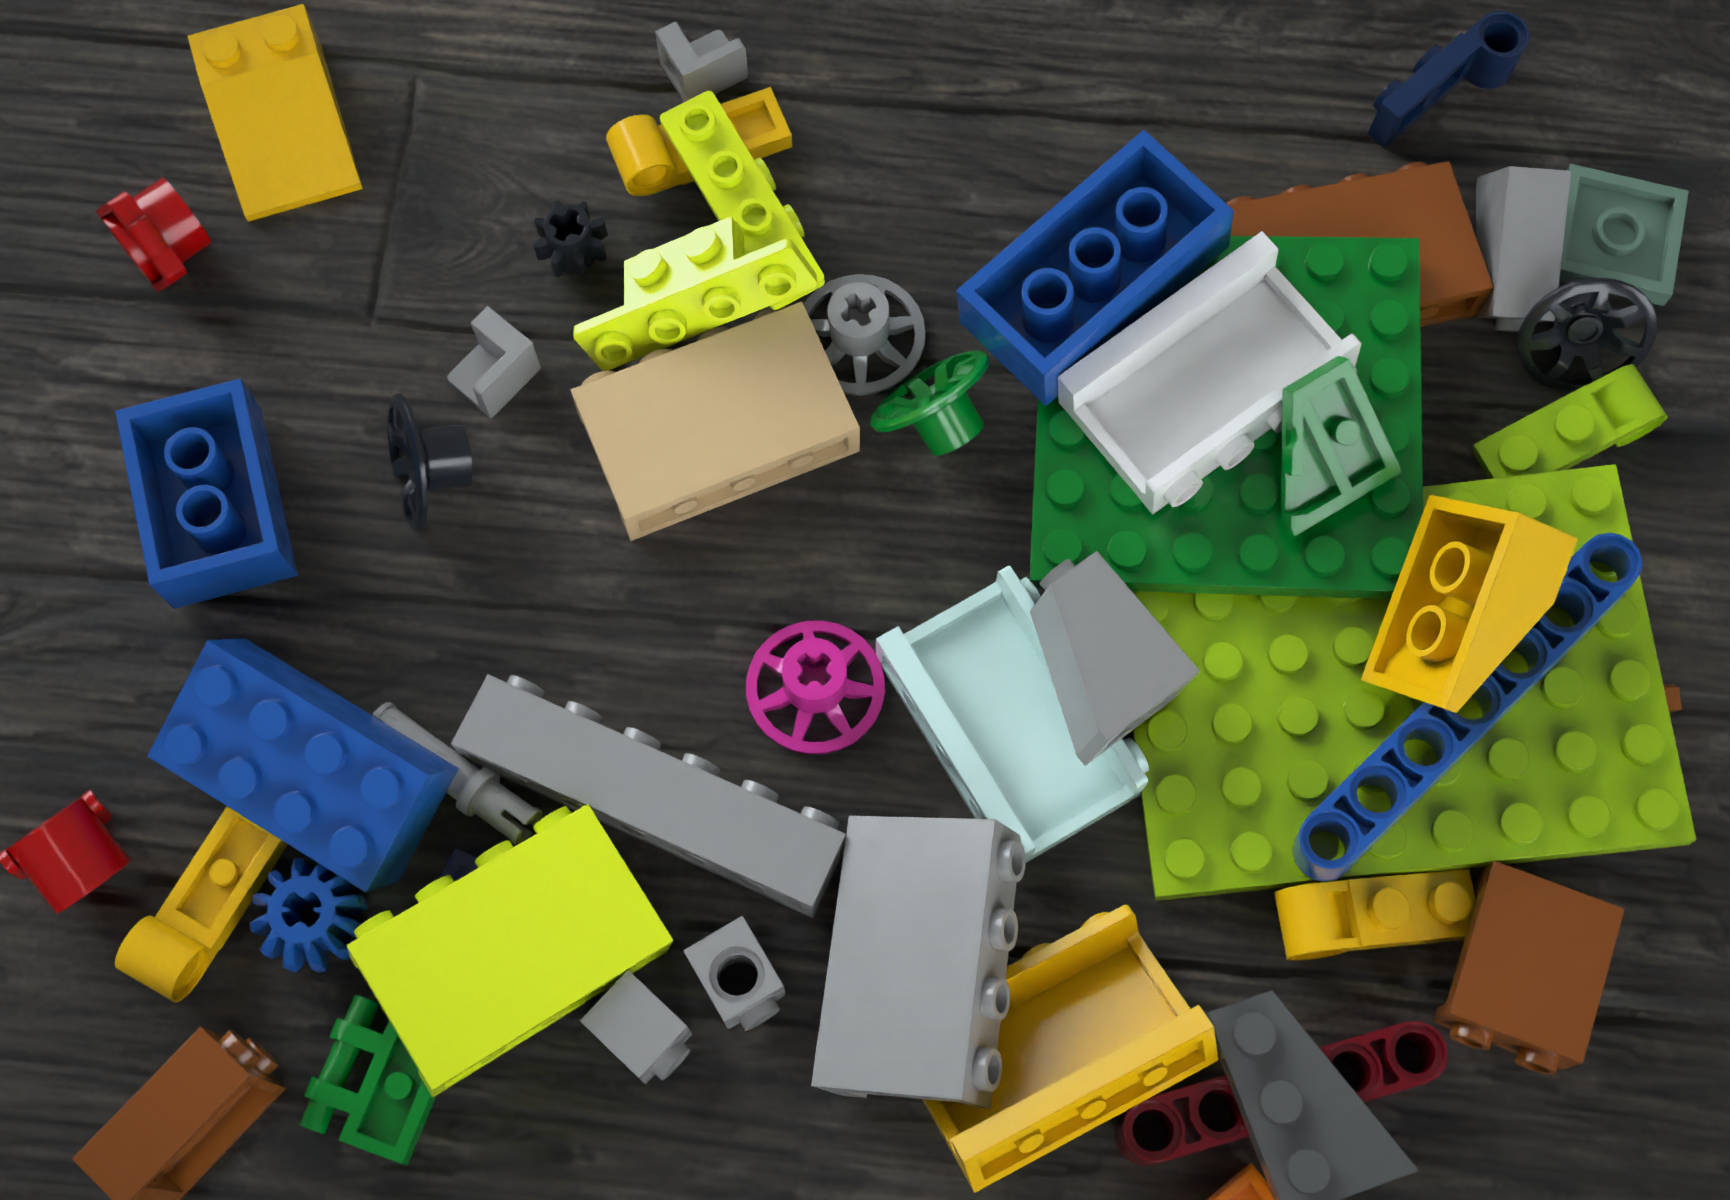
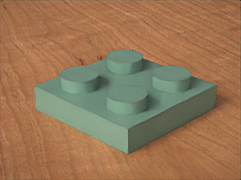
(1623, 231)

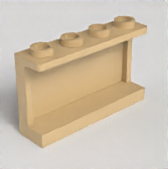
(716, 419)

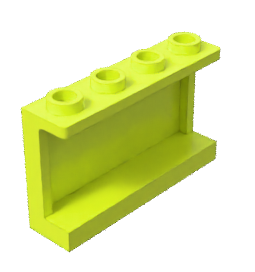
(508, 946)

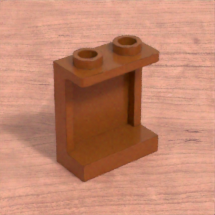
(1531, 969)

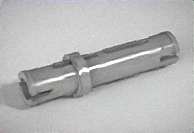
(473, 788)

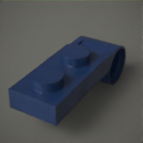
(1442, 69)

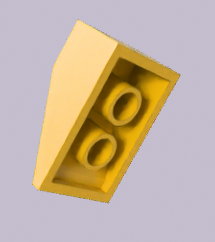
(275, 112)
(1465, 599)

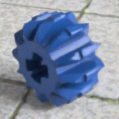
(286, 928)

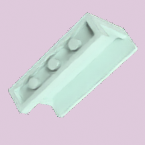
(996, 720)

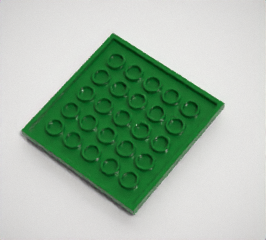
(1232, 527)

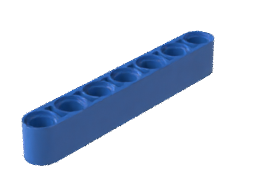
(1450, 734)

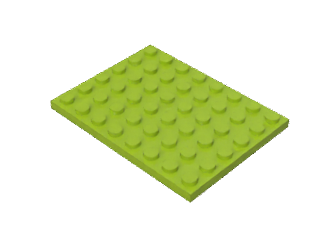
(1286, 719)

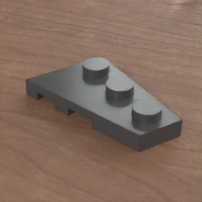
(1298, 1108)

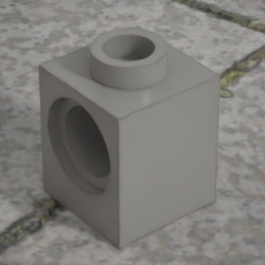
(736, 945)
(639, 1029)

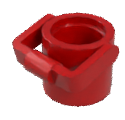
(155, 231)
(68, 853)

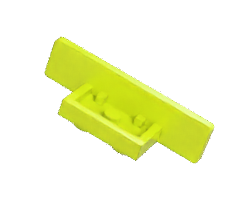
(733, 179)
(690, 290)

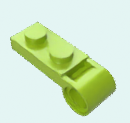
(1573, 427)

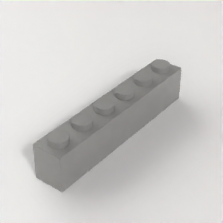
(652, 794)

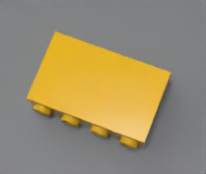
(1081, 1042)

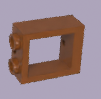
(182, 1118)

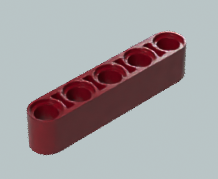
(1370, 1054)

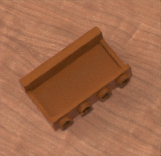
(1406, 203)

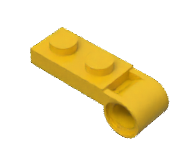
(651, 162)
(202, 909)
(1374, 913)

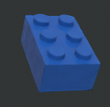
(205, 494)

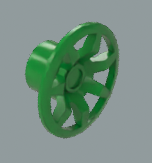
(941, 411)

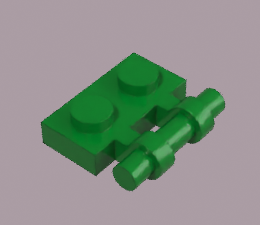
(392, 1100)

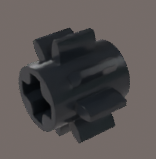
(570, 239)

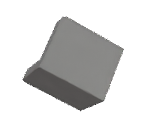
(702, 64)
(496, 365)

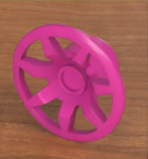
(815, 683)

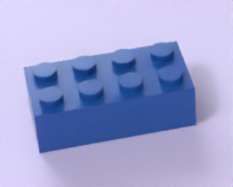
(1094, 264)
(302, 763)

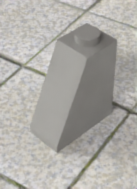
(1521, 239)
(1104, 654)

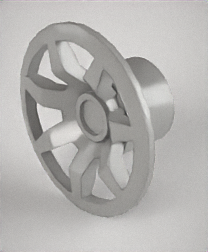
(861, 326)

